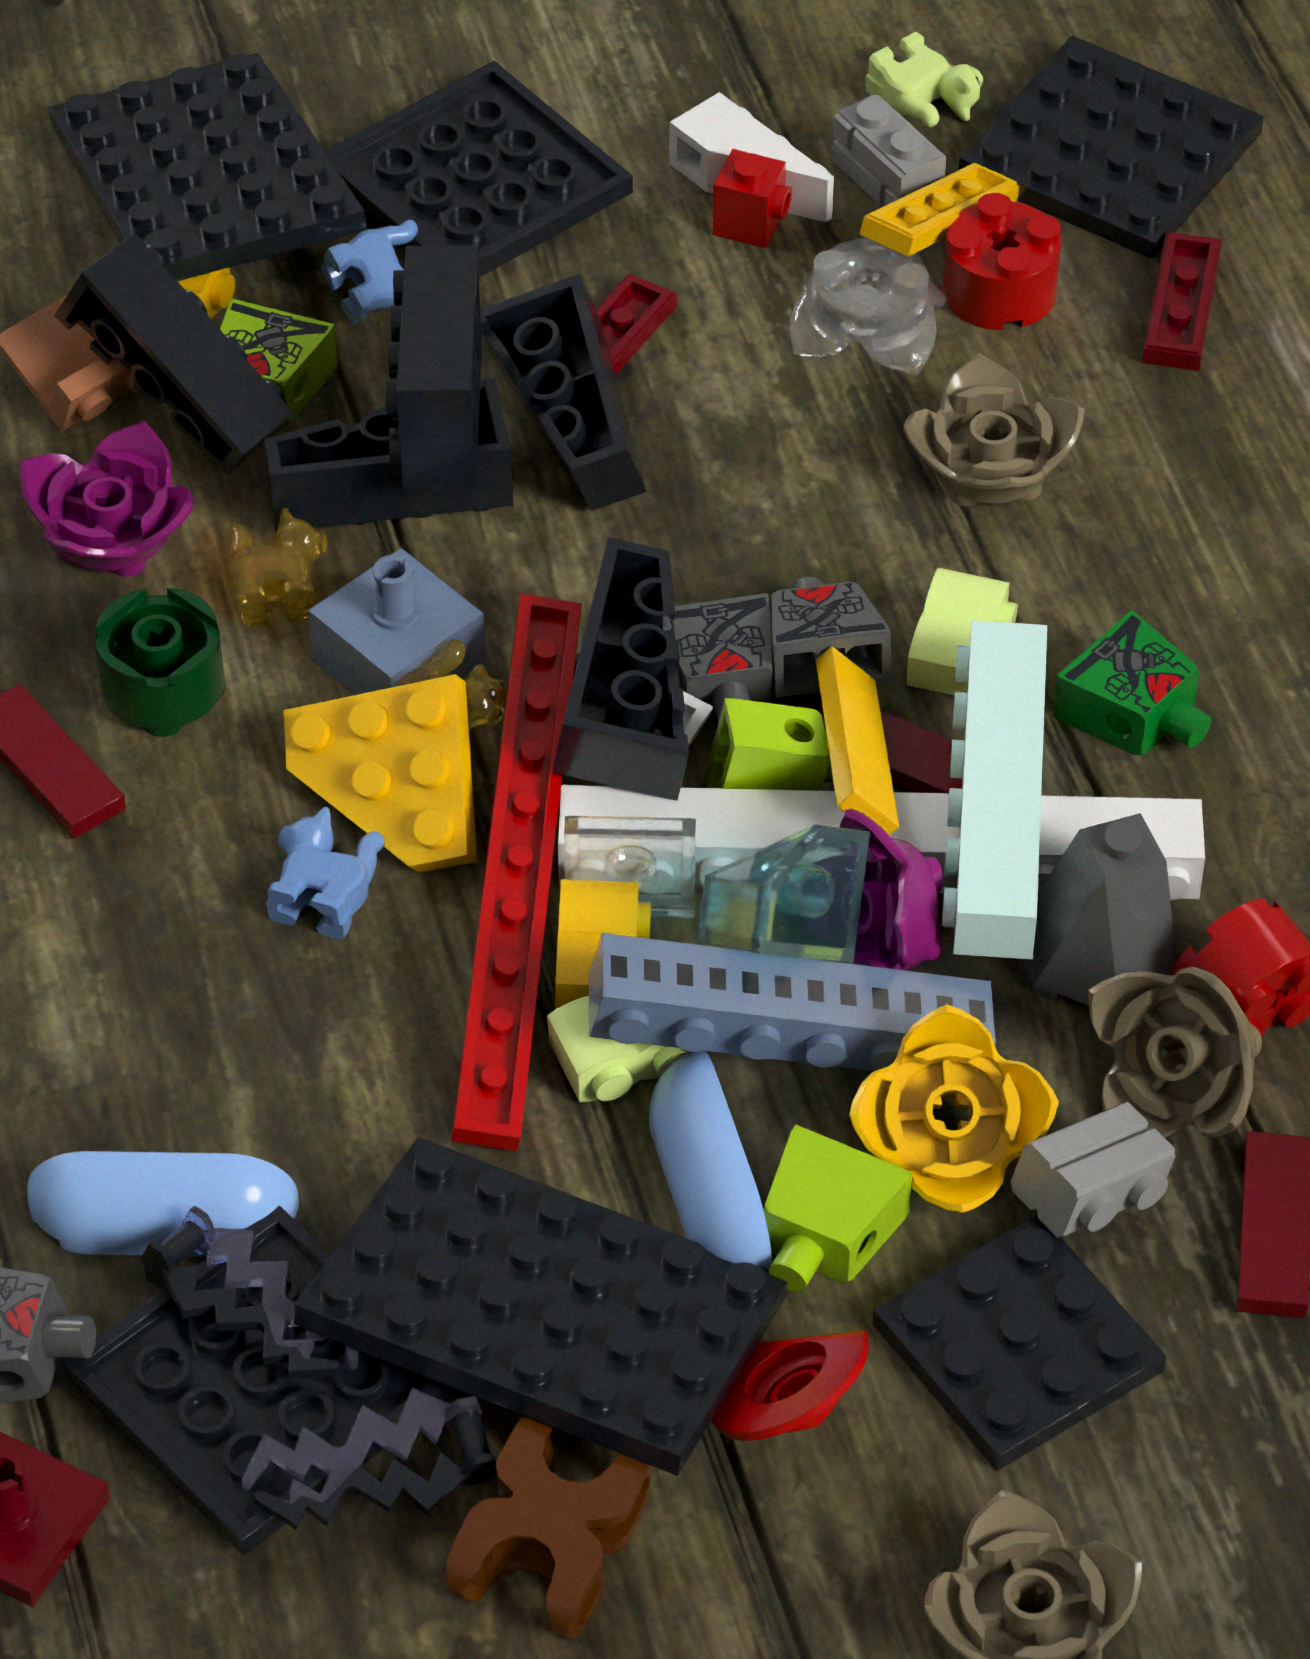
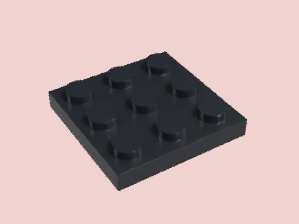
(1018, 1341)

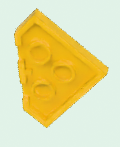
(394, 767)

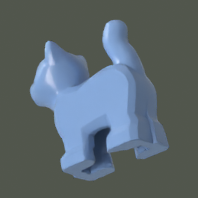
(370, 265)
(321, 878)

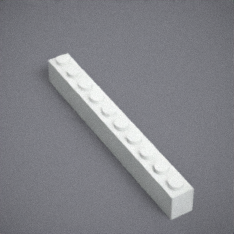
(747, 820)

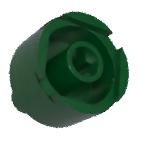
(159, 659)

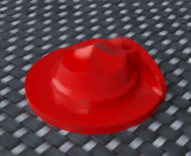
(791, 1385)

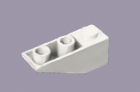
(709, 132)

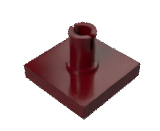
(42, 1516)

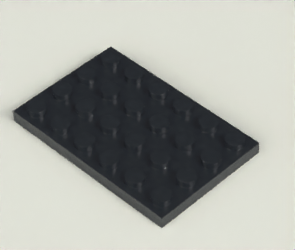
(207, 166)
(543, 1304)

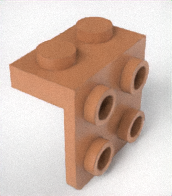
(62, 369)

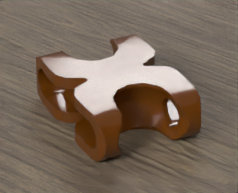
(548, 1527)

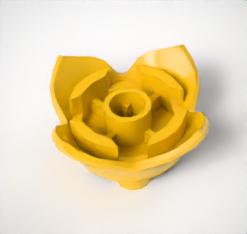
(957, 1059)

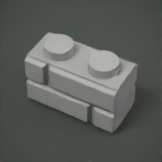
(883, 151)
(1093, 1170)

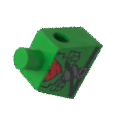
(1132, 690)

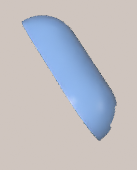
(707, 1163)
(130, 1198)

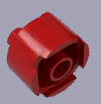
(1001, 263)
(1261, 962)

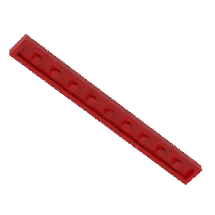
(516, 877)

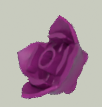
(113, 506)
(897, 901)

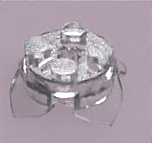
(868, 298)

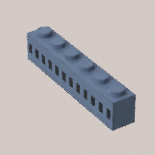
(765, 1002)

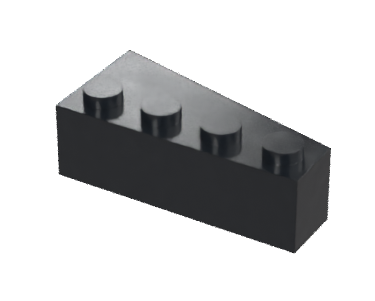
(175, 352)
(563, 375)
(345, 472)
(626, 691)

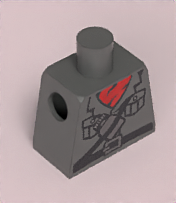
(821, 616)
(725, 650)
(36, 1334)

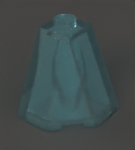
(790, 896)

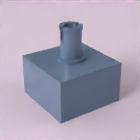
(391, 625)

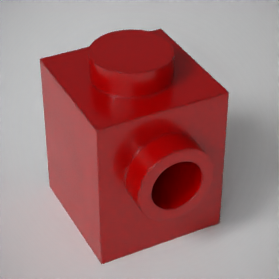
(750, 198)

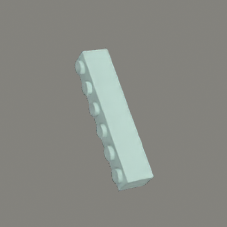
(999, 792)

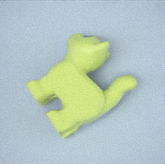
(921, 79)

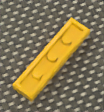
(927, 213)
(856, 740)

